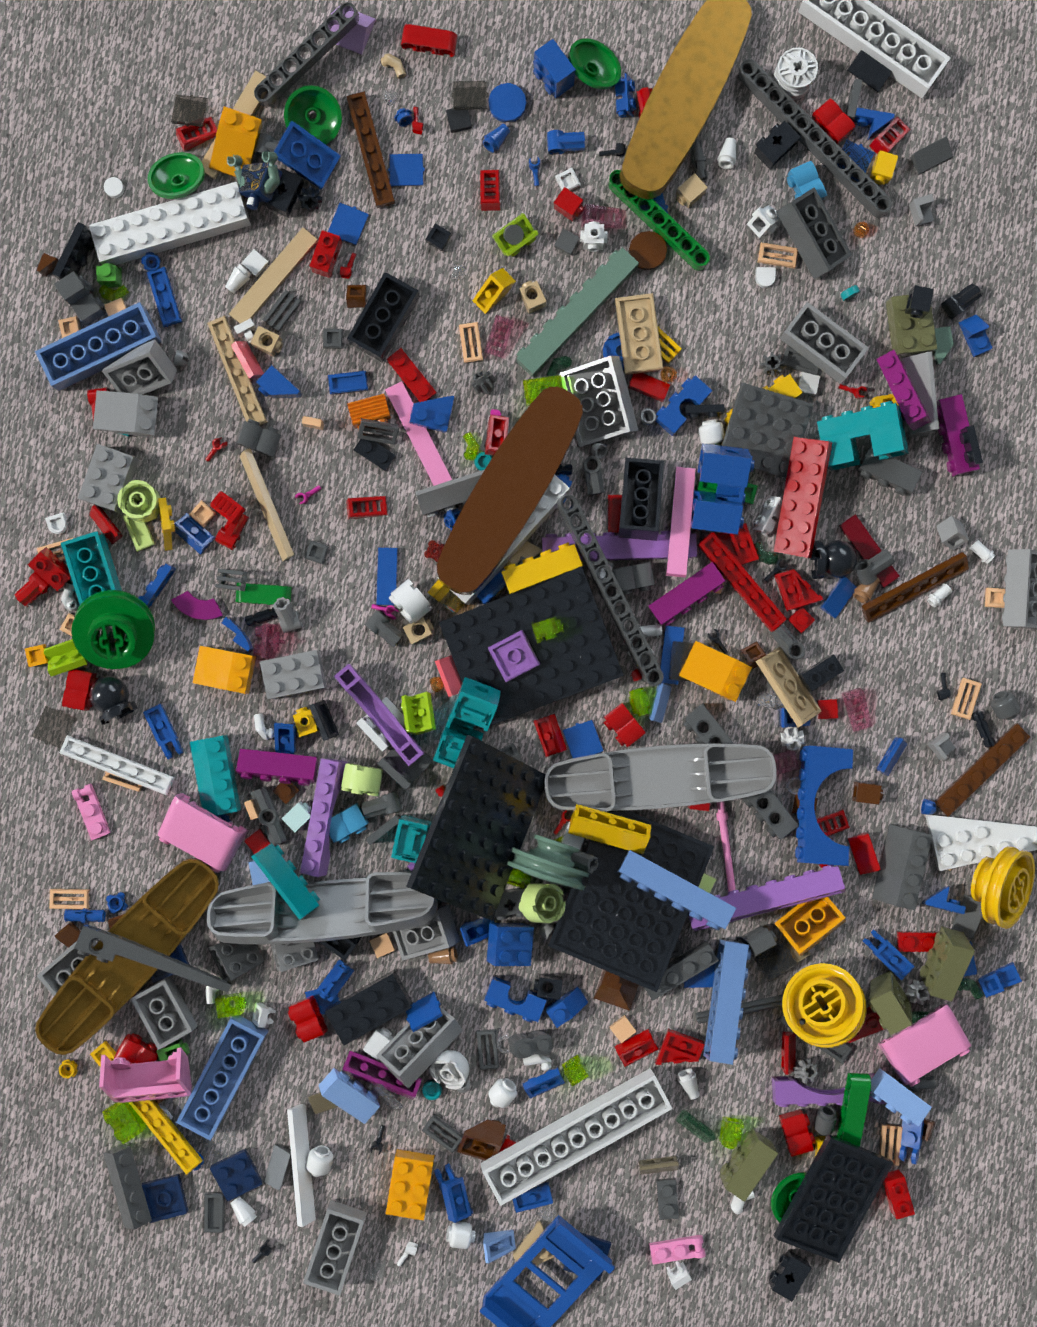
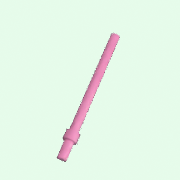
(722, 817)

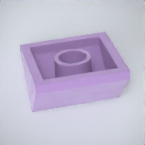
(358, 36)

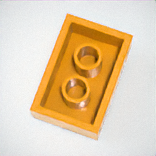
(810, 924)
(410, 1184)

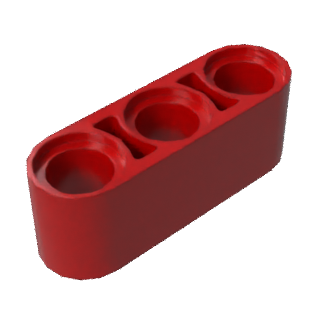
(429, 39)

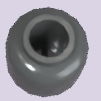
(1005, 705)

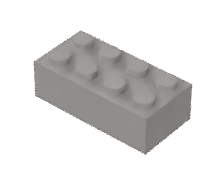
(824, 343)
(335, 1247)

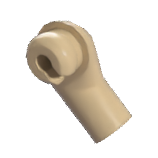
(391, 60)

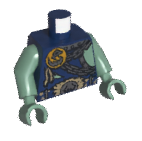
(258, 180)

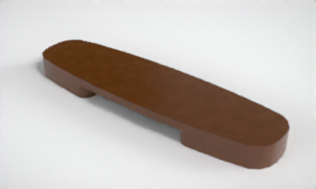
(509, 490)

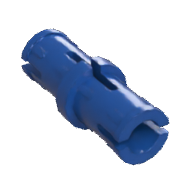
(85, 915)

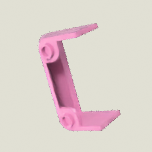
(146, 1080)

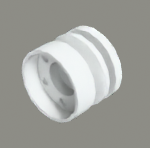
(792, 82)

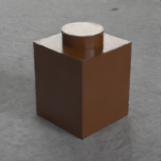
(867, 793)

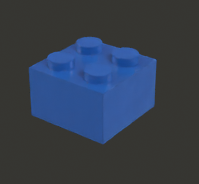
(554, 69)
(510, 944)

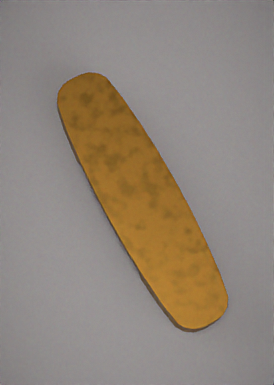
(684, 96)
(101, 988)

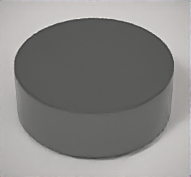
(513, 234)

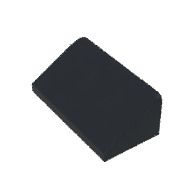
(869, 70)

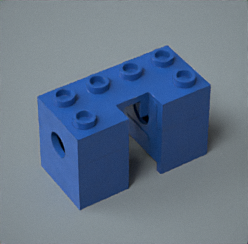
(730, 470)

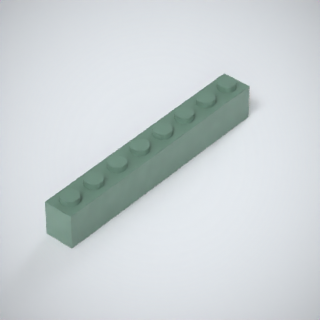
(577, 312)

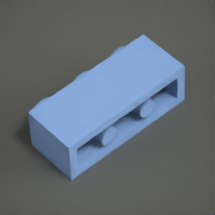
(349, 1095)
(898, 1098)

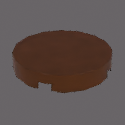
(648, 250)

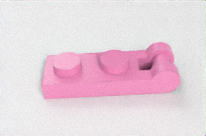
(91, 812)
(677, 1249)

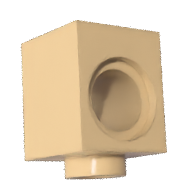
(691, 191)
(532, 304)
(263, 334)
(410, 630)

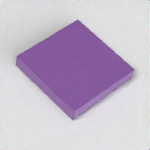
(514, 655)

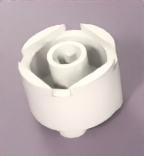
(411, 601)

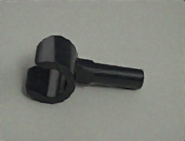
(619, 151)
(777, 568)
(718, 641)
(944, 693)
(378, 1143)
(264, 1251)

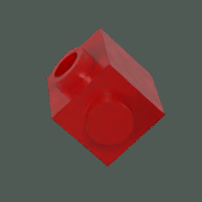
(569, 204)

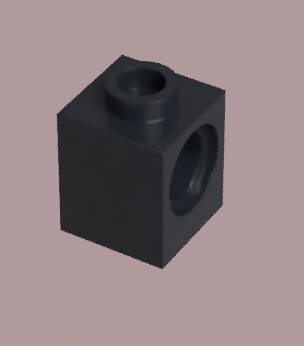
(919, 301)
(555, 992)

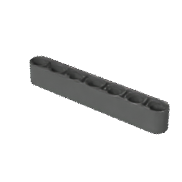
(309, 44)

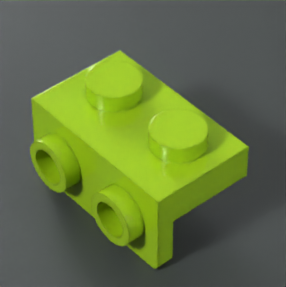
(528, 238)
(418, 713)

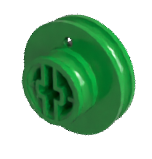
(126, 616)

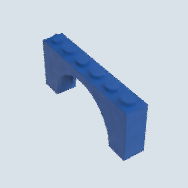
(816, 766)

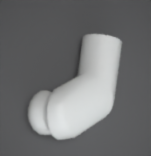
(68, 599)
(260, 727)

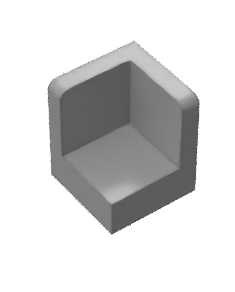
(921, 210)
(952, 533)
(941, 746)

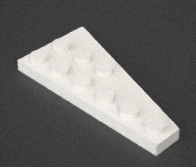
(968, 841)

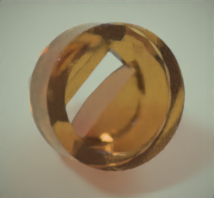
(859, 232)
(664, 374)
(436, 684)

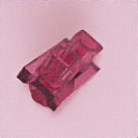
(270, 640)

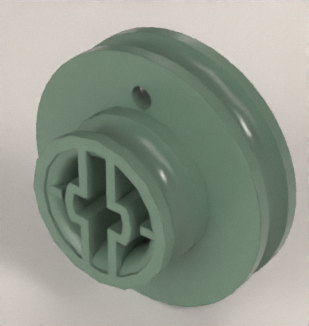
(550, 862)

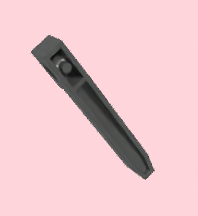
(119, 945)

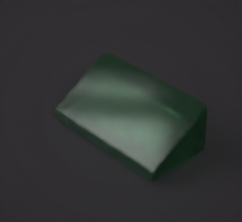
(695, 1126)

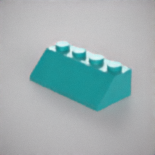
(90, 565)
(215, 775)
(286, 881)

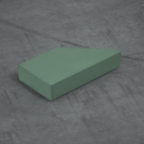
(944, 343)

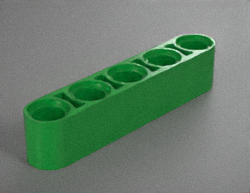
(854, 1107)

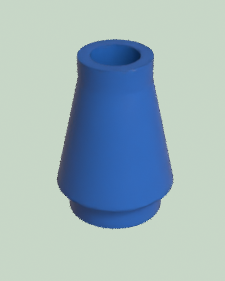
(495, 138)

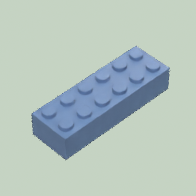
(96, 346)
(677, 890)
(726, 1002)
(222, 1076)

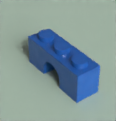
(694, 392)
(530, 1007)

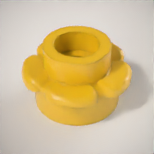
(68, 1073)

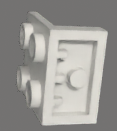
(374, 732)

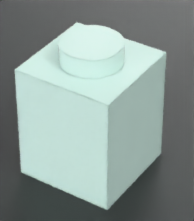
(298, 816)

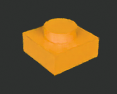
(36, 656)

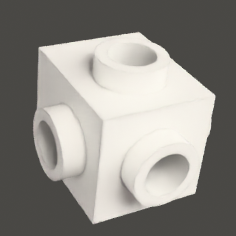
(764, 221)
(593, 243)

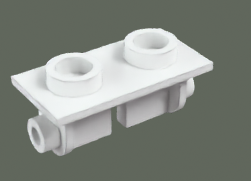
(764, 522)

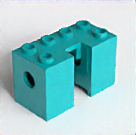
(881, 423)
(473, 706)
(409, 838)

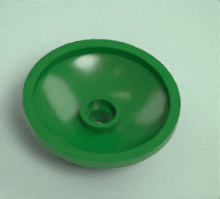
(594, 63)
(317, 99)
(176, 175)
(783, 1195)

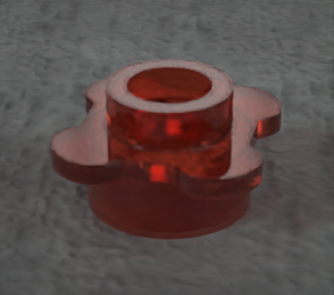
(433, 546)

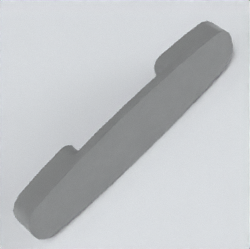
(661, 776)
(345, 911)

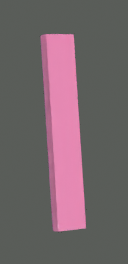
(418, 435)
(680, 522)

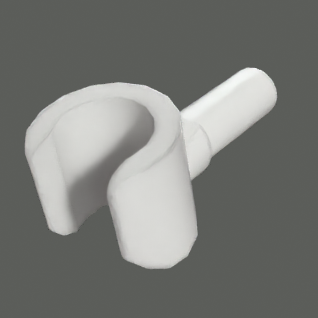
(411, 1249)

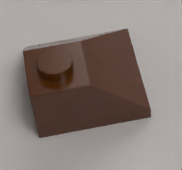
(616, 990)
(482, 1140)

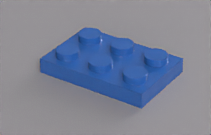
(306, 155)

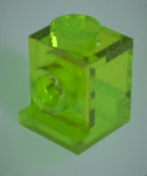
(547, 629)
(224, 1008)
(575, 1070)
(730, 1132)

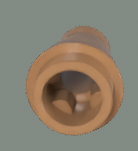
(865, 592)
(444, 956)

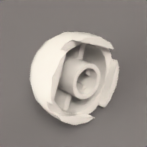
(450, 1069)

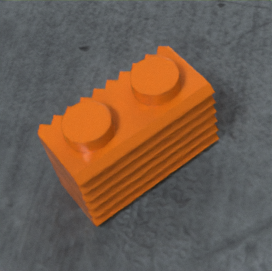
(369, 408)

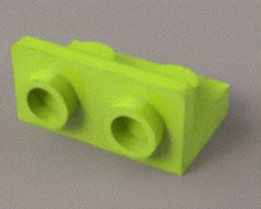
(63, 658)

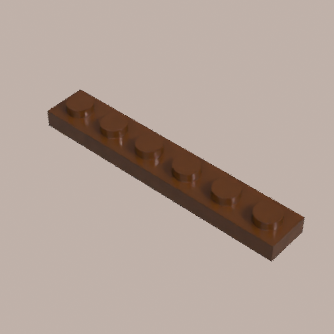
(370, 149)
(915, 587)
(981, 769)

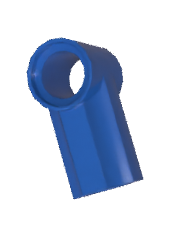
(560, 142)

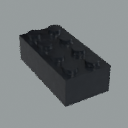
(383, 317)
(641, 499)
(369, 1007)

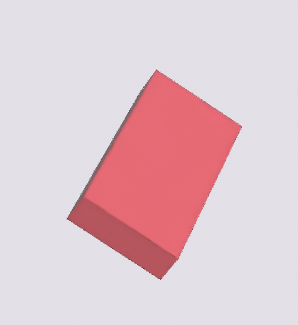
(247, 359)
(449, 675)

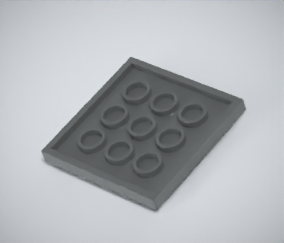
(766, 426)

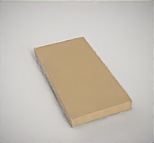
(639, 334)
(788, 686)

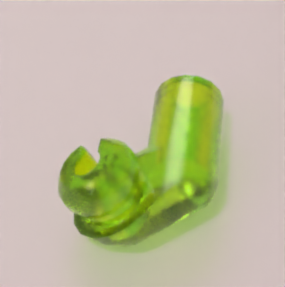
(111, 294)
(472, 448)

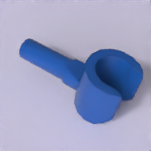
(534, 167)

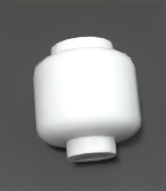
(711, 432)
(502, 1093)
(319, 1161)
(460, 1235)

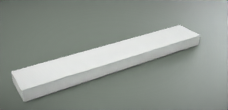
(116, 765)
(301, 1176)

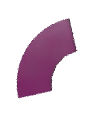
(197, 608)

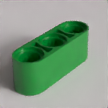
(262, 594)

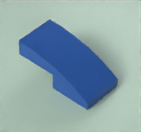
(240, 638)
(999, 979)

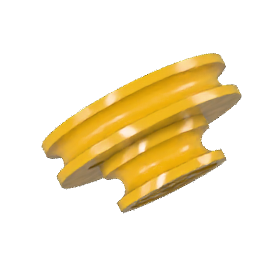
(1004, 886)
(810, 992)

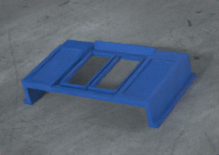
(513, 1306)

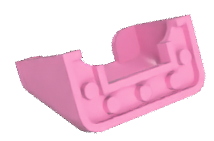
(201, 833)
(925, 1045)

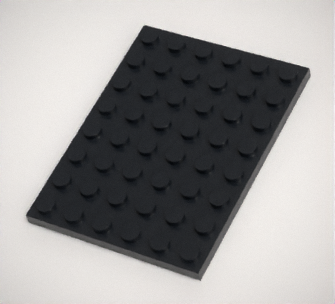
(568, 663)
(476, 827)
(617, 922)

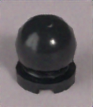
(834, 559)
(111, 698)

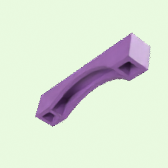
(379, 714)
(316, 850)
(789, 1091)

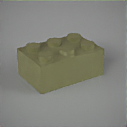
(909, 334)
(946, 963)
(890, 1003)
(748, 1164)

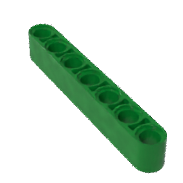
(668, 224)

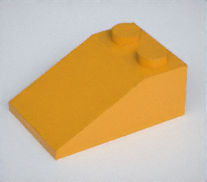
(235, 136)
(224, 669)
(715, 671)

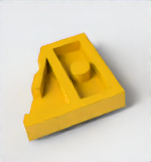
(166, 525)

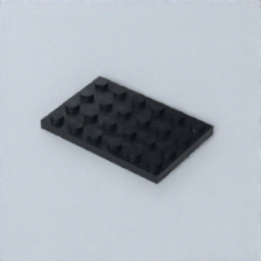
(833, 1198)

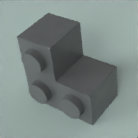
(79, 295)

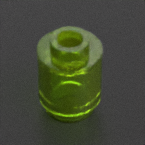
(639, 702)
(519, 878)

